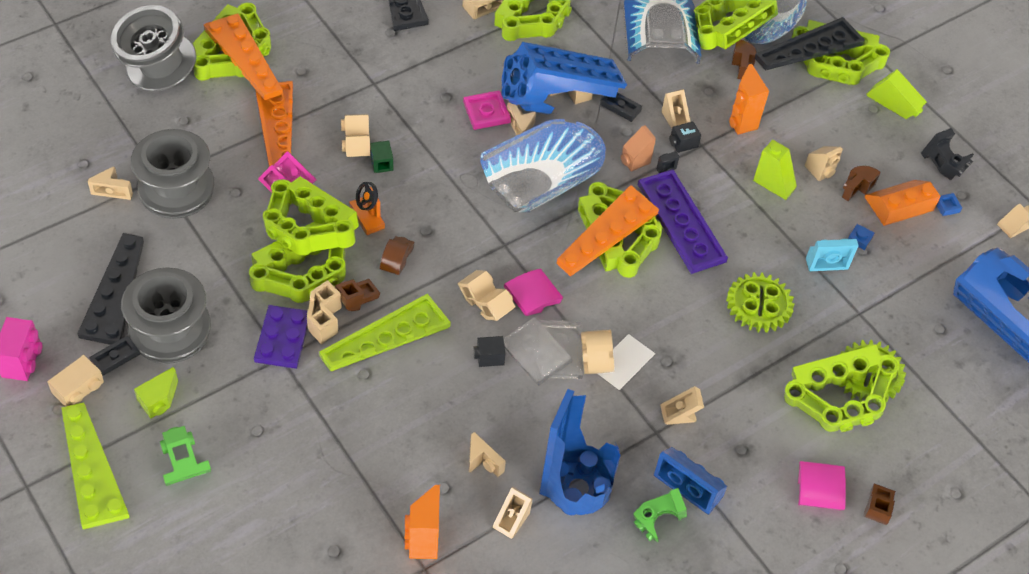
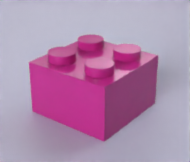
(18, 348)

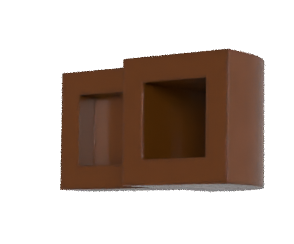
(743, 56)
(860, 179)
(396, 254)
(356, 294)
(880, 504)

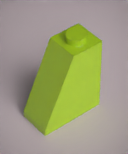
(897, 95)
(776, 170)

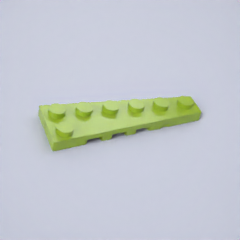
(398, 328)
(94, 482)

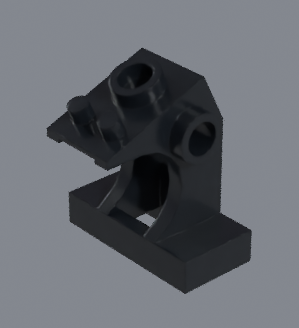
(943, 157)

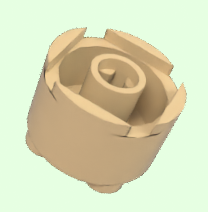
(597, 351)

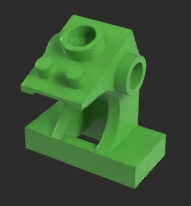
(186, 467)
(669, 503)

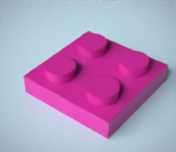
(486, 110)

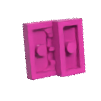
(285, 168)
(533, 292)
(822, 485)

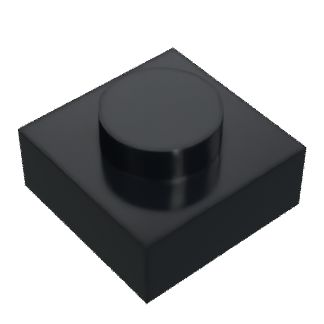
(667, 162)

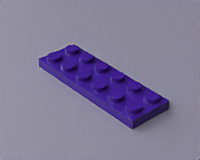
(683, 221)

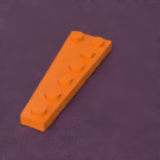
(241, 48)
(277, 122)
(612, 226)

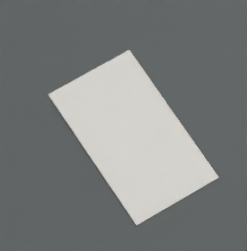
(628, 360)

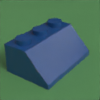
(691, 479)

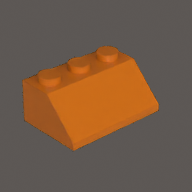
(749, 102)
(903, 201)
(423, 526)

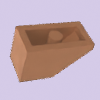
(638, 149)

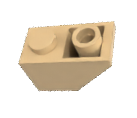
(823, 162)

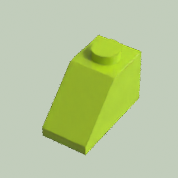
(157, 393)

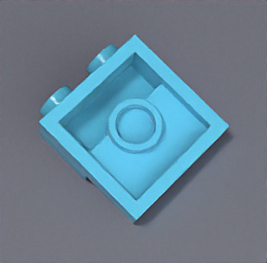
(831, 254)

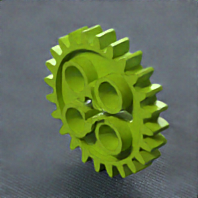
(745, 296)
(857, 387)

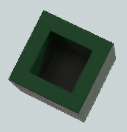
(381, 156)

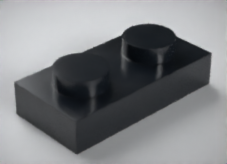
(621, 106)
(115, 355)

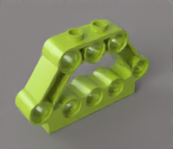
(746, 18)
(516, 26)
(868, 58)
(213, 65)
(337, 218)
(626, 262)
(278, 282)
(819, 409)

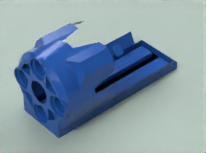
(544, 70)
(986, 291)
(571, 459)

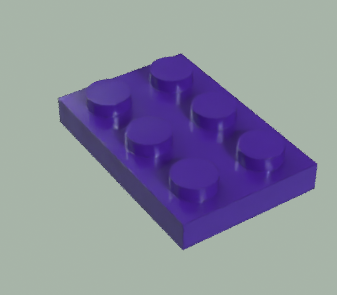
(282, 337)

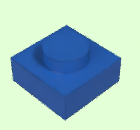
(949, 204)
(862, 235)

